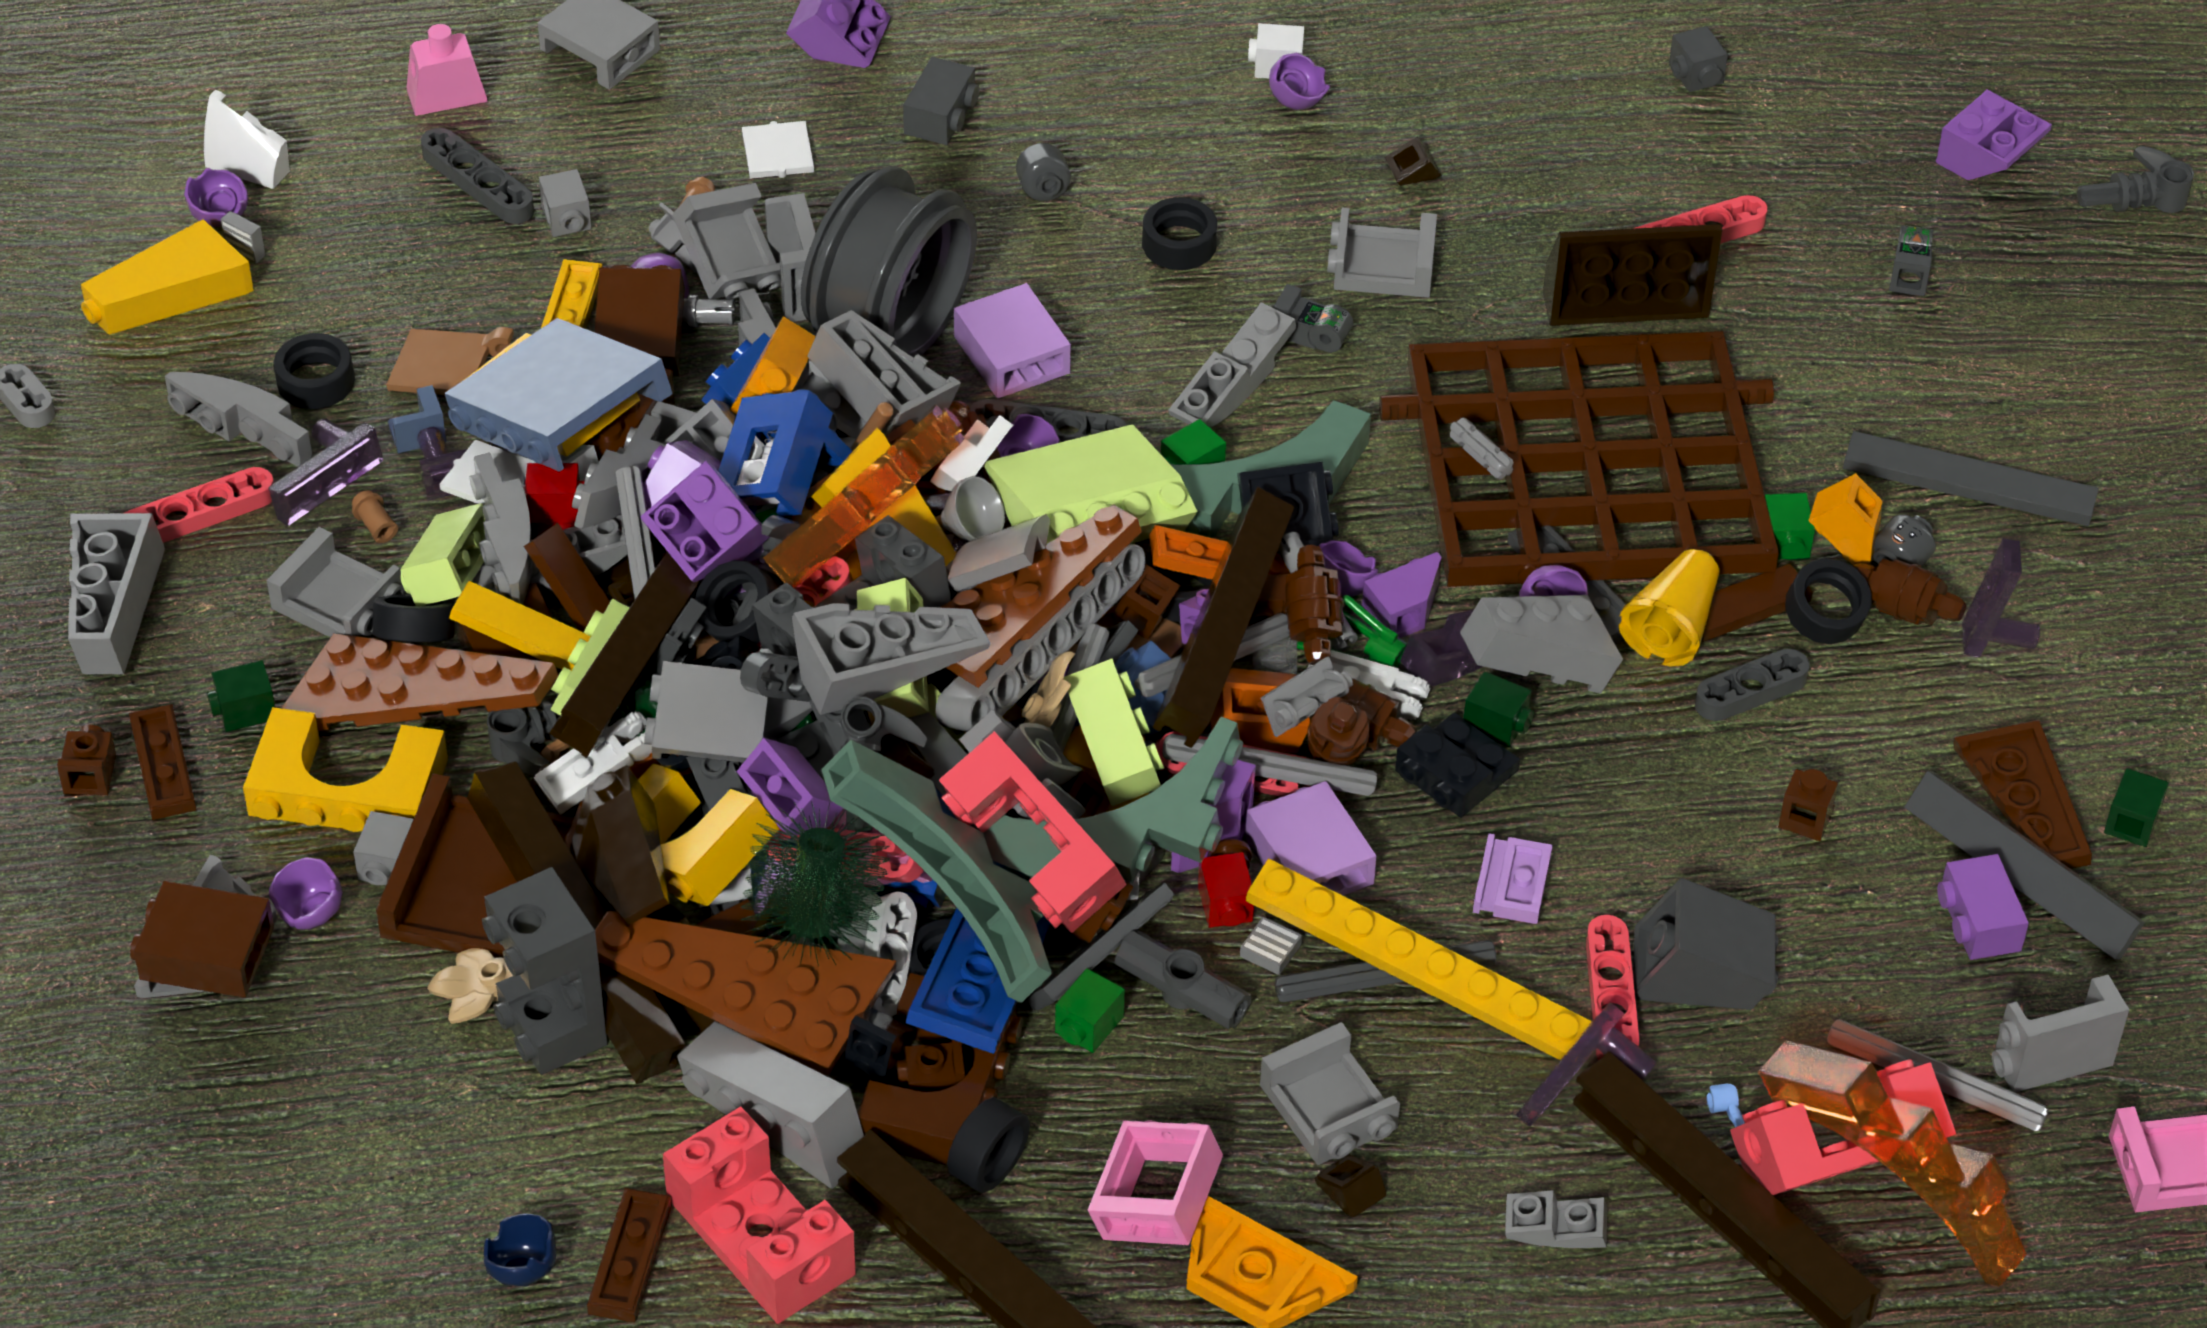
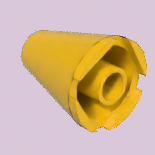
(1672, 609)

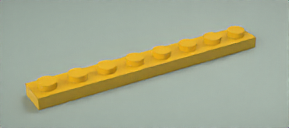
(1416, 959)

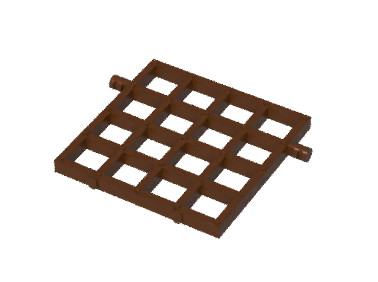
(1588, 454)

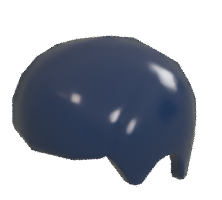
(521, 1250)

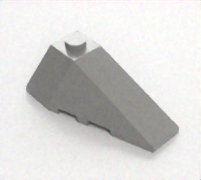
(879, 649)

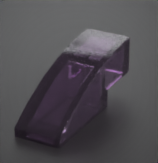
(1440, 653)

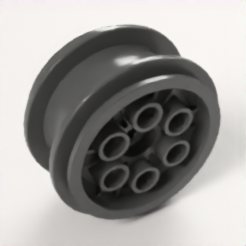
(891, 258)

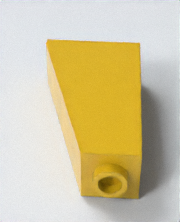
(167, 280)
(908, 510)

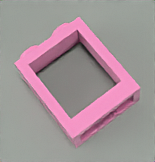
(1150, 1219)

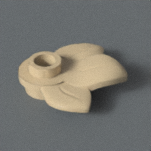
(1045, 704)
(470, 983)

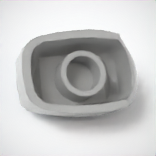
(1041, 754)

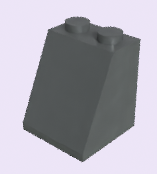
(1704, 950)

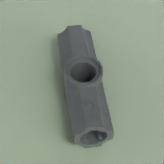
(1183, 979)

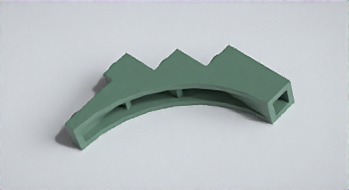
(1333, 438)
(1171, 817)
(951, 853)

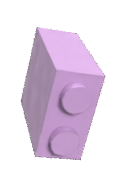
(1012, 340)
(1312, 837)

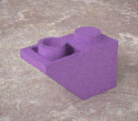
(1404, 595)

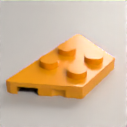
(1259, 1271)

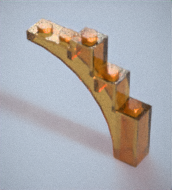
(866, 496)
(1907, 1138)

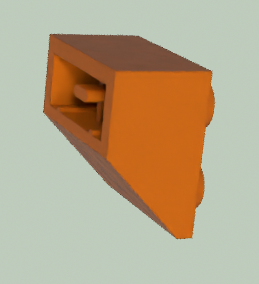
(1243, 704)

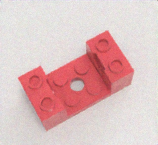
(991, 784)
(1781, 1148)
(727, 1186)

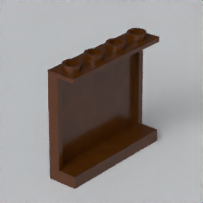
(446, 873)

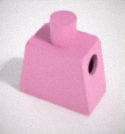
(442, 73)

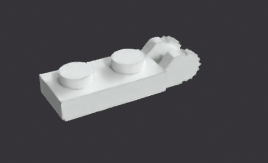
(1385, 679)
(570, 775)

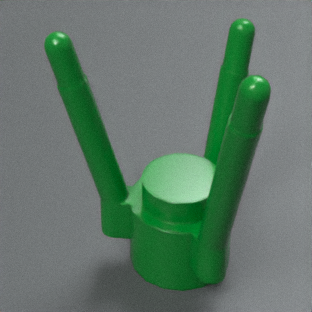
(1383, 643)

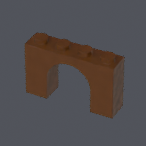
(927, 1122)

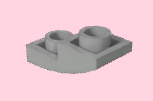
(1544, 1221)

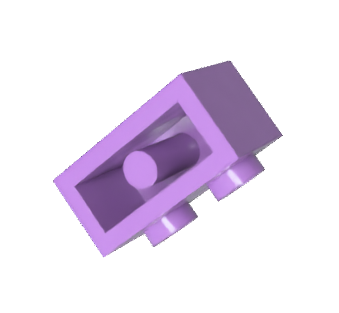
(783, 776)
(1983, 907)

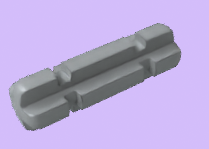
(1481, 448)

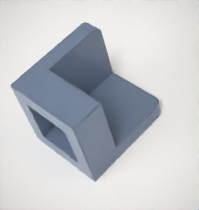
(407, 427)

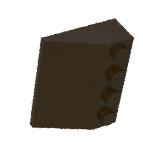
(1631, 274)

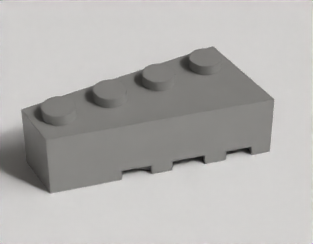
(110, 586)
(797, 1107)

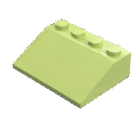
(1092, 473)

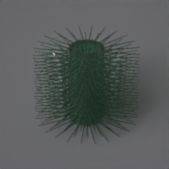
(815, 883)

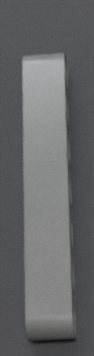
(964, 705)

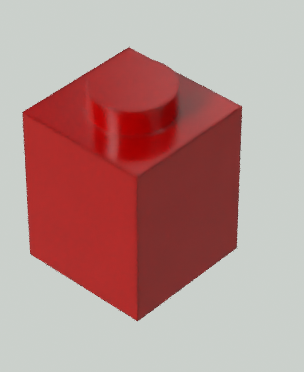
(551, 493)
(1224, 888)

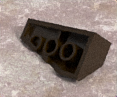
(621, 845)

